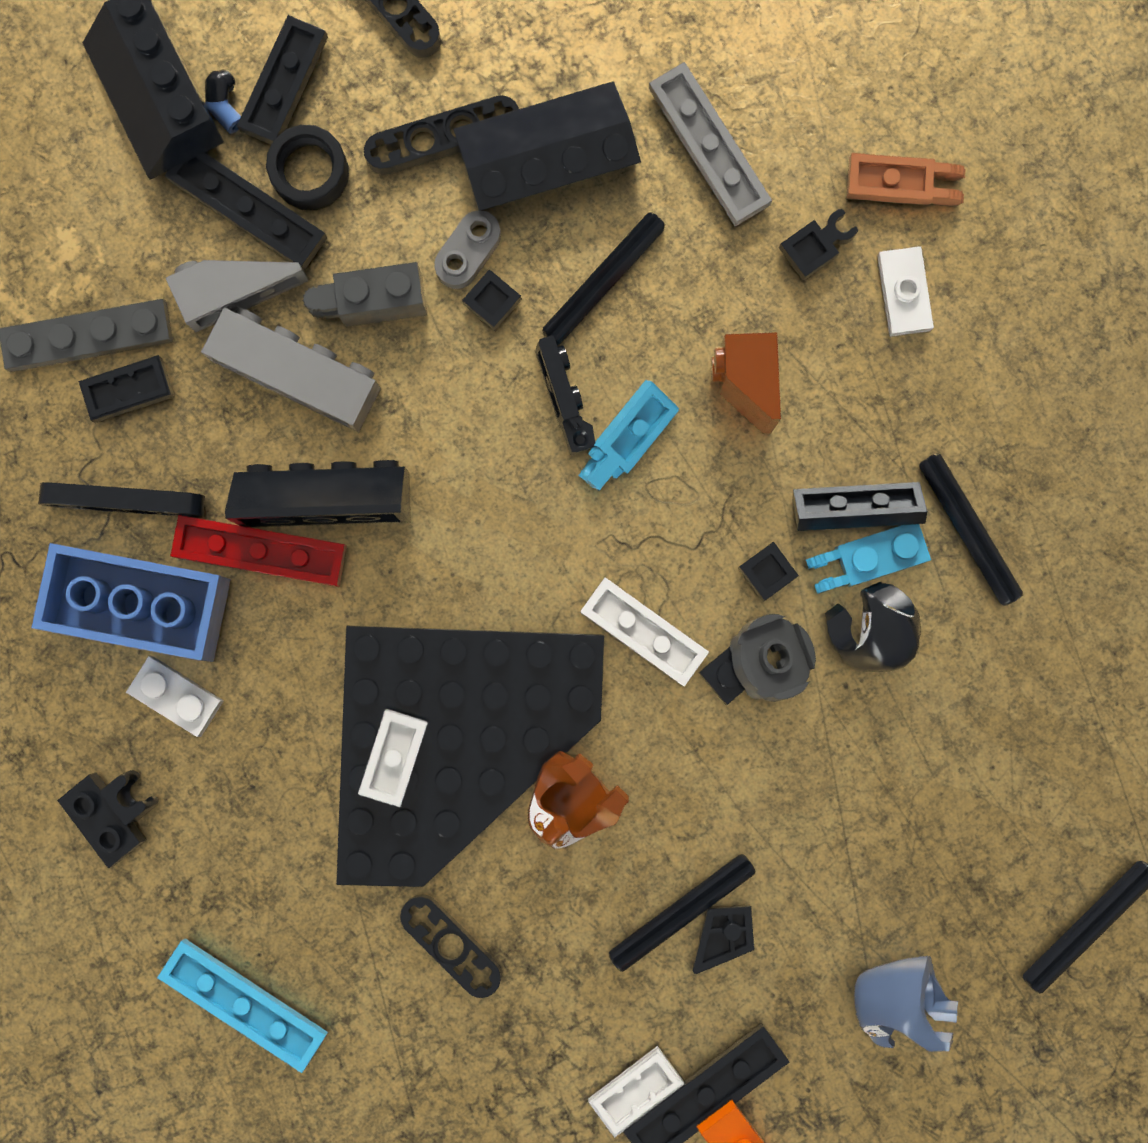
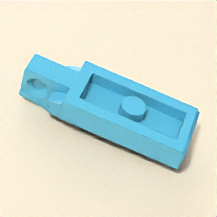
(629, 435)

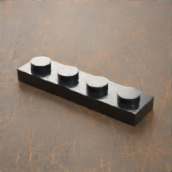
(248, 208)
(723, 1079)

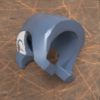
(896, 999)

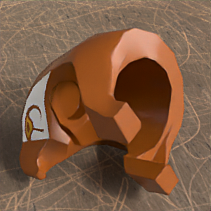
(572, 802)

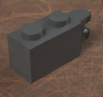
(370, 295)

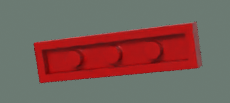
(258, 550)

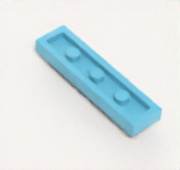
(242, 1005)

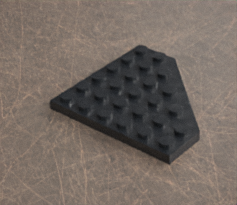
(492, 717)

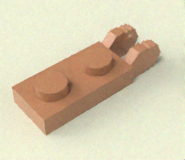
(902, 180)

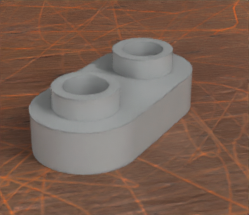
(470, 249)

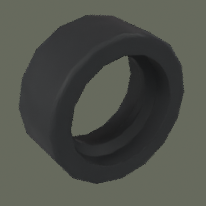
(296, 138)

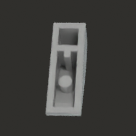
(211, 285)

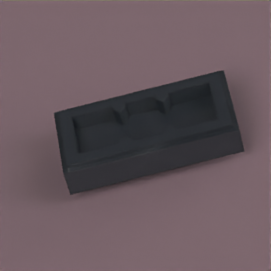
(126, 389)

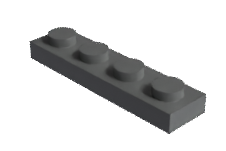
(85, 335)

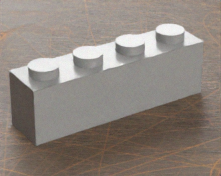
(291, 368)

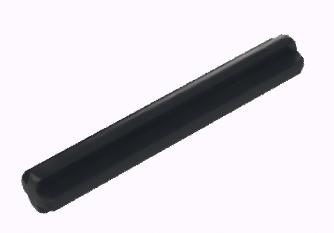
(604, 277)
(971, 529)
(681, 912)
(1088, 928)

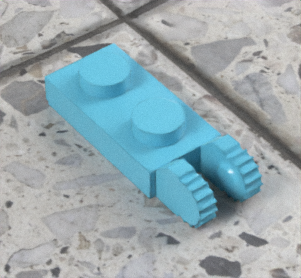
(873, 556)

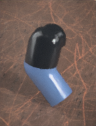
(216, 99)

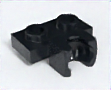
(108, 814)

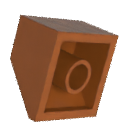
(749, 377)

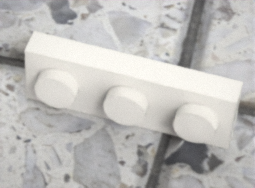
(644, 632)

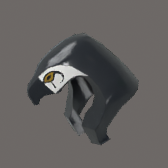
(887, 633)

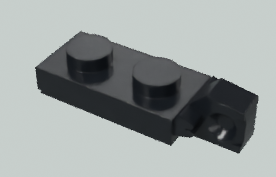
(564, 398)

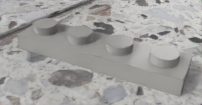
(710, 144)

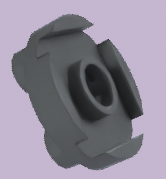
(751, 663)

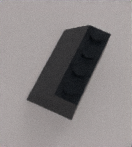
(149, 85)
(547, 145)
(320, 495)

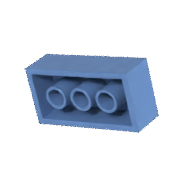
(131, 602)

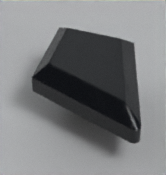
(724, 936)

